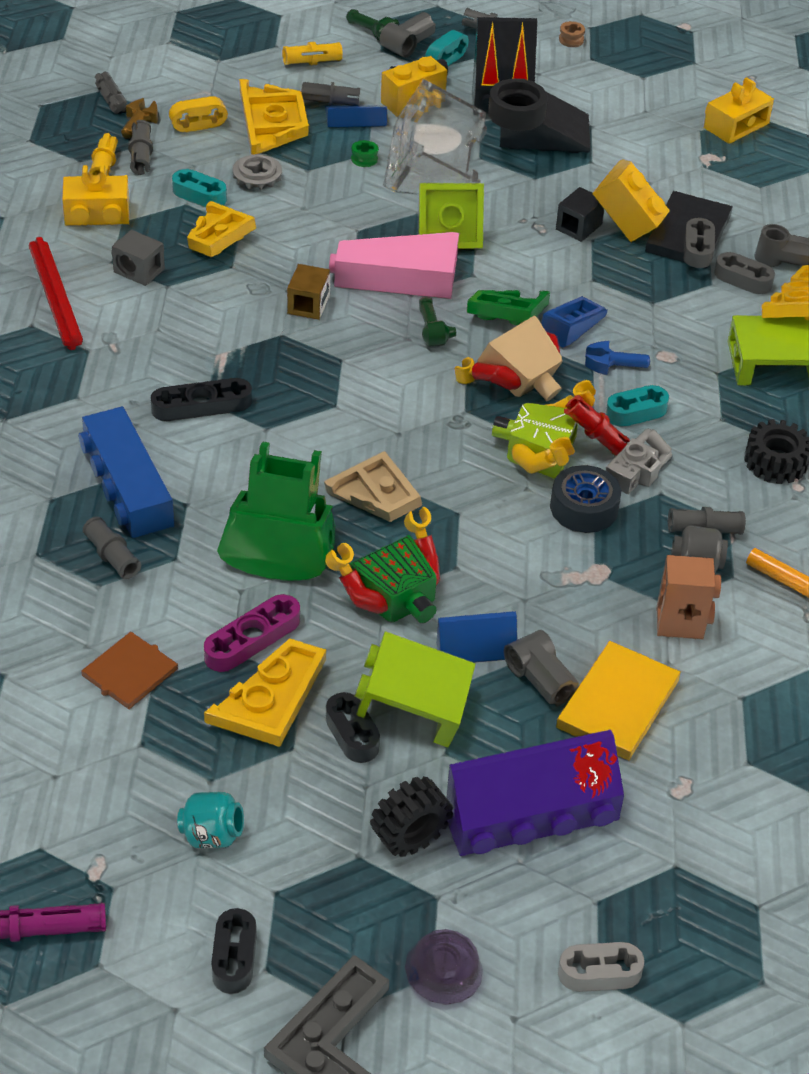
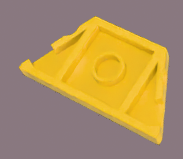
(272, 116)

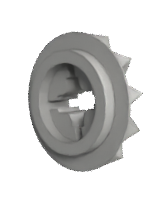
(247, 167)

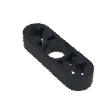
(191, 409)

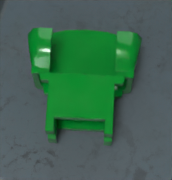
(272, 523)

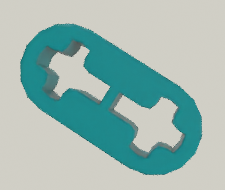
(449, 47)
(198, 187)
(637, 405)

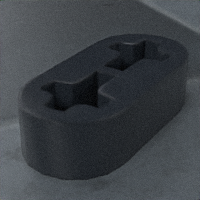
(345, 730)
(225, 949)

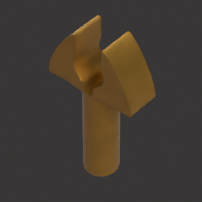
(137, 111)

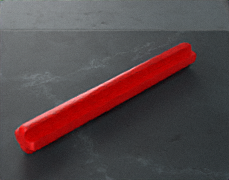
(55, 293)

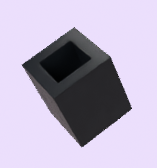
(579, 214)

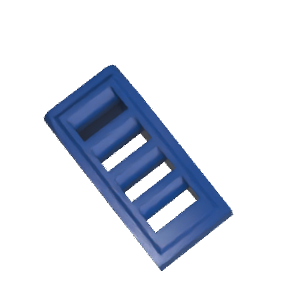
(572, 319)

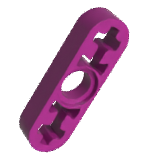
(244, 646)

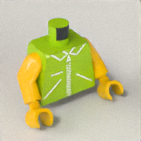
(542, 434)

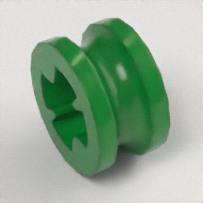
(364, 153)

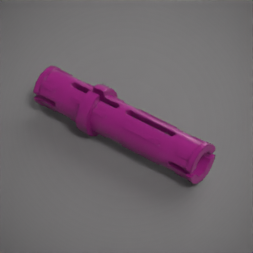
(51, 920)

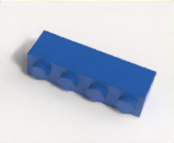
(126, 472)

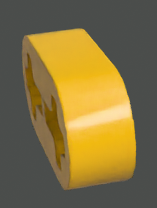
(198, 114)

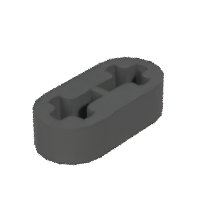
(696, 242)
(744, 273)

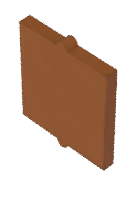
(129, 670)

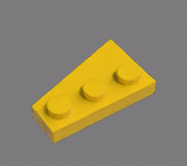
(272, 696)

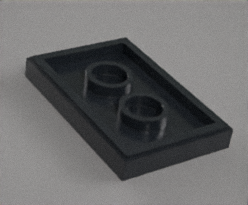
(668, 237)

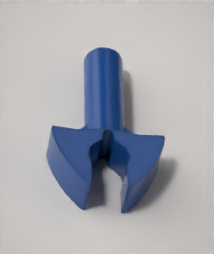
(601, 357)

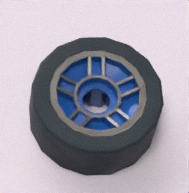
(585, 498)

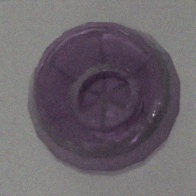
(444, 967)

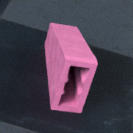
(398, 264)

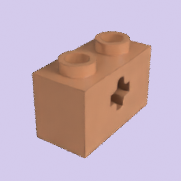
(687, 597)

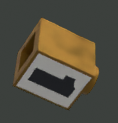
(308, 291)

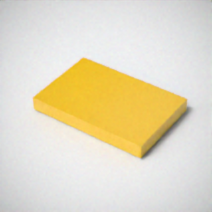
(621, 695)

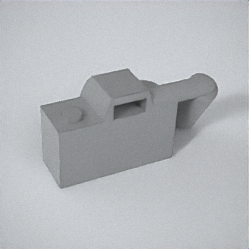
(640, 462)

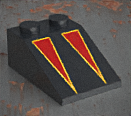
(502, 52)

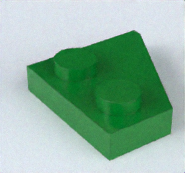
(506, 305)

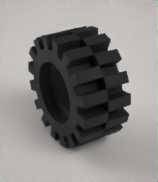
(777, 465)
(411, 816)

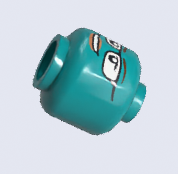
(211, 820)

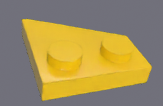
(219, 229)

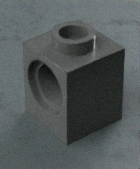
(138, 257)

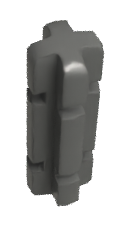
(110, 92)

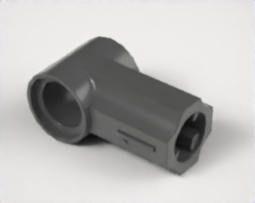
(404, 38)
(779, 246)
(537, 660)

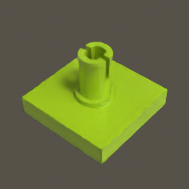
(453, 209)

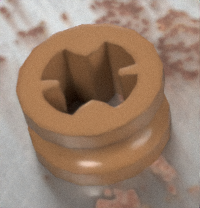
(572, 34)

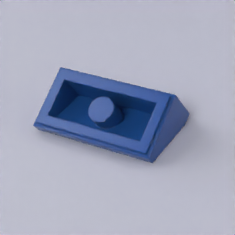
(356, 116)
(477, 636)

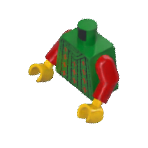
(395, 577)

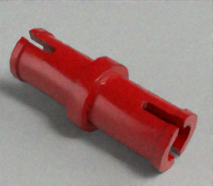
(596, 425)

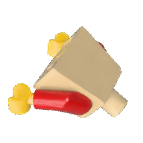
(517, 361)

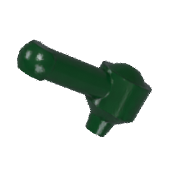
(353, 16)
(434, 331)

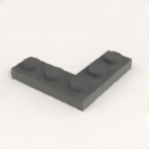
(310, 1037)

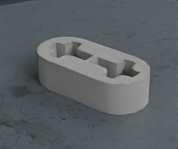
(600, 966)

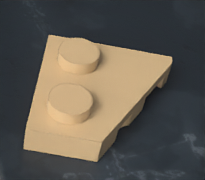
(376, 488)

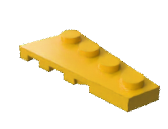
(792, 300)

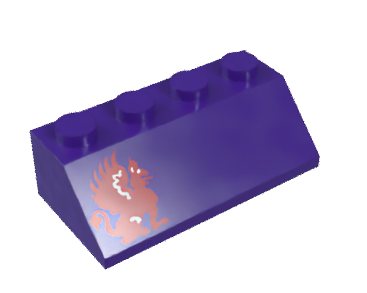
(534, 793)

